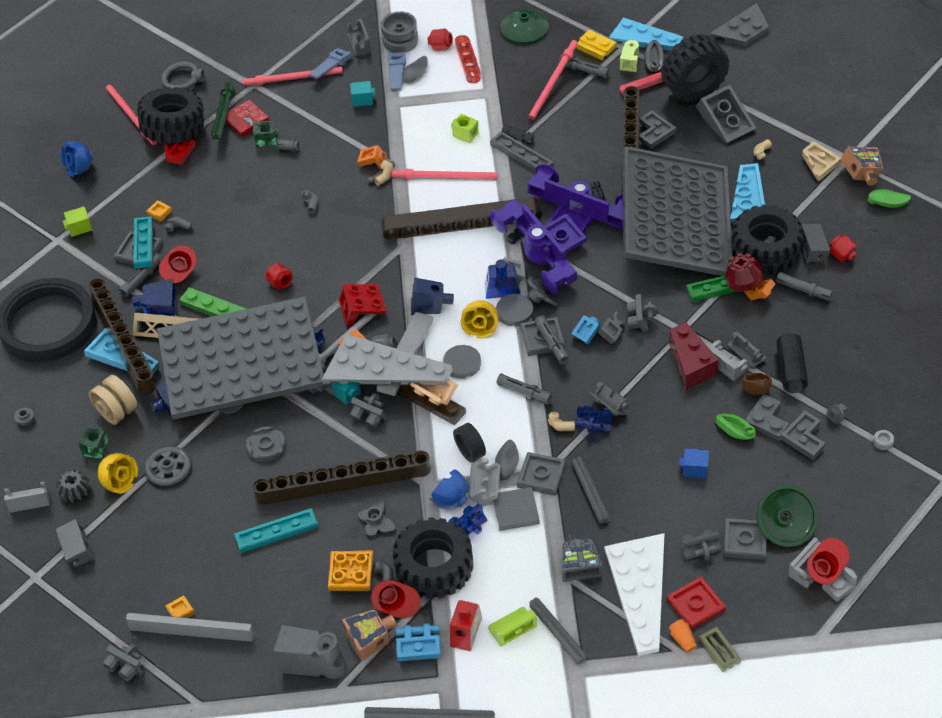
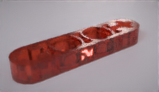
(470, 58)

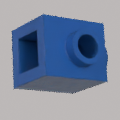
(694, 463)

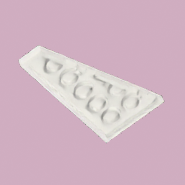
(638, 580)

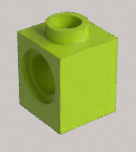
(465, 128)

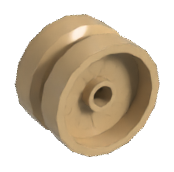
(113, 399)

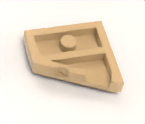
(820, 160)

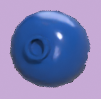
(76, 158)
(451, 491)

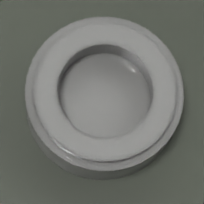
(883, 440)

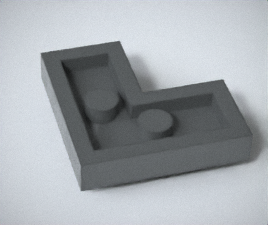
(658, 129)
(763, 418)
(800, 435)

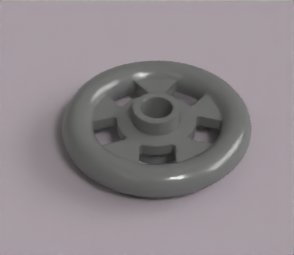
(178, 474)

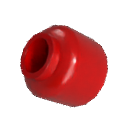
(440, 39)
(843, 248)
(279, 276)

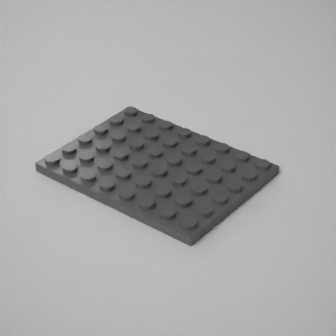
(676, 211)
(239, 357)

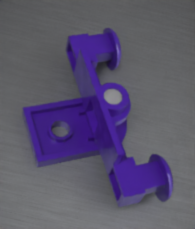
(574, 200)
(541, 242)

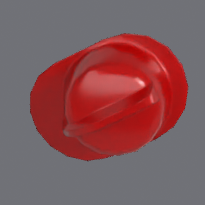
(178, 264)
(828, 561)
(395, 599)

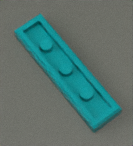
(143, 242)
(276, 530)

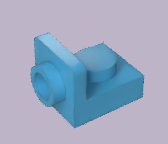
(586, 329)

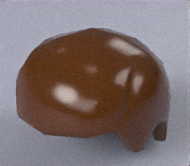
(756, 383)

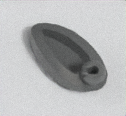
(654, 56)
(415, 69)
(507, 458)

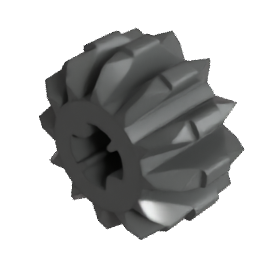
(72, 485)

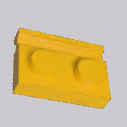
(596, 45)

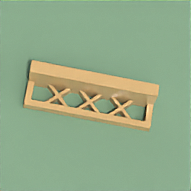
(165, 319)

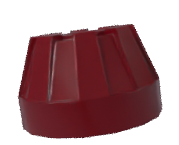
(743, 273)

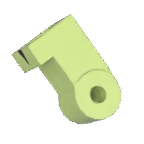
(629, 56)

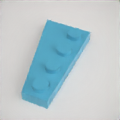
(643, 34)
(748, 190)
(104, 350)

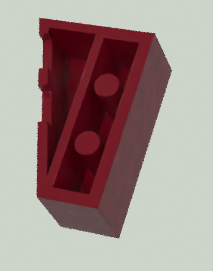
(692, 356)

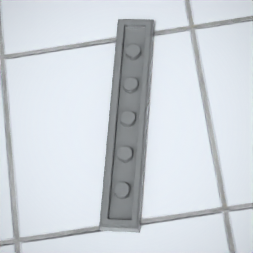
(410, 343)
(190, 627)

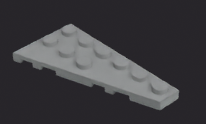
(379, 364)

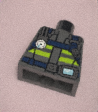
(580, 559)

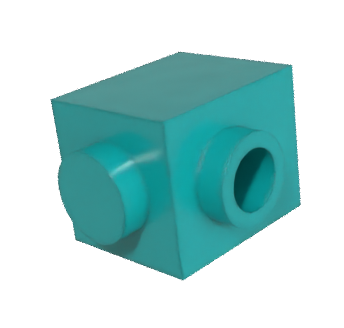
(362, 93)
(346, 392)

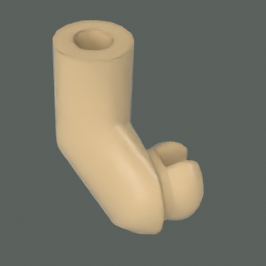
(760, 148)
(386, 174)
(560, 425)

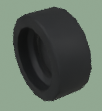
(469, 442)

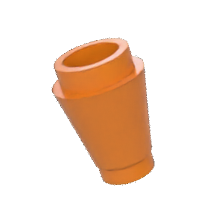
(682, 634)

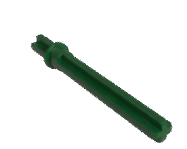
(226, 95)

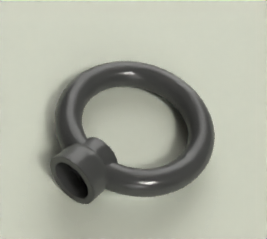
(197, 75)

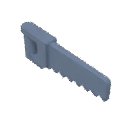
(336, 58)
(397, 62)

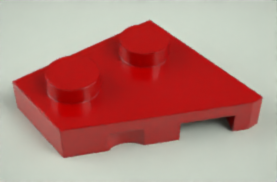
(179, 152)

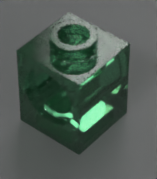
(265, 133)
(93, 441)

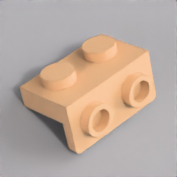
(437, 393)

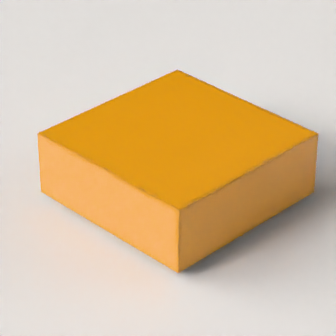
(159, 211)
(180, 608)

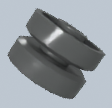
(399, 31)

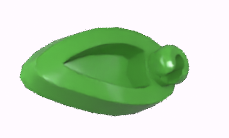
(888, 198)
(735, 426)

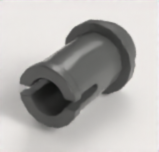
(291, 145)

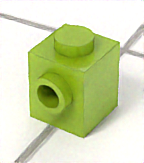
(77, 221)

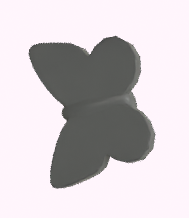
(537, 292)
(375, 520)

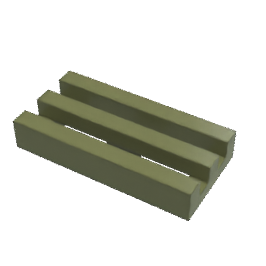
(728, 663)

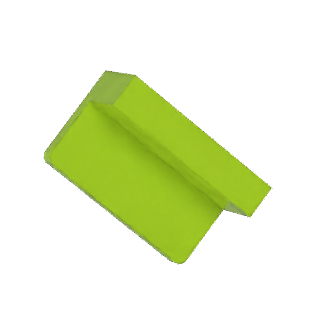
(513, 625)

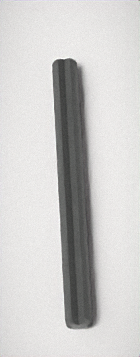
(393, 712)

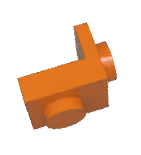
(761, 291)

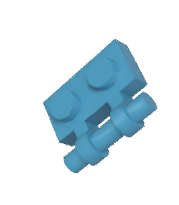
(418, 647)

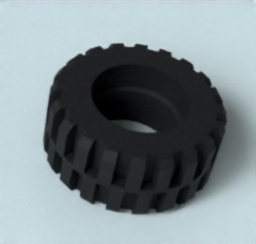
(695, 67)
(170, 115)
(768, 222)
(428, 536)

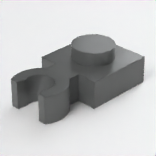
(611, 328)

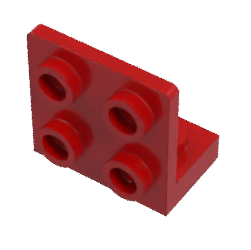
(360, 299)

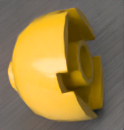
(479, 319)
(117, 472)

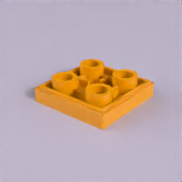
(350, 571)

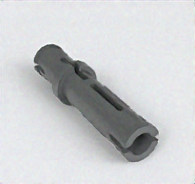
(577, 64)
(139, 277)
(812, 289)
(555, 345)
(531, 391)

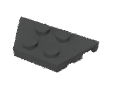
(743, 28)

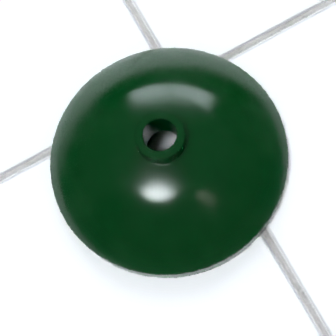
(524, 26)
(799, 511)

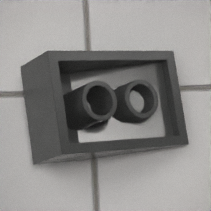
(725, 114)

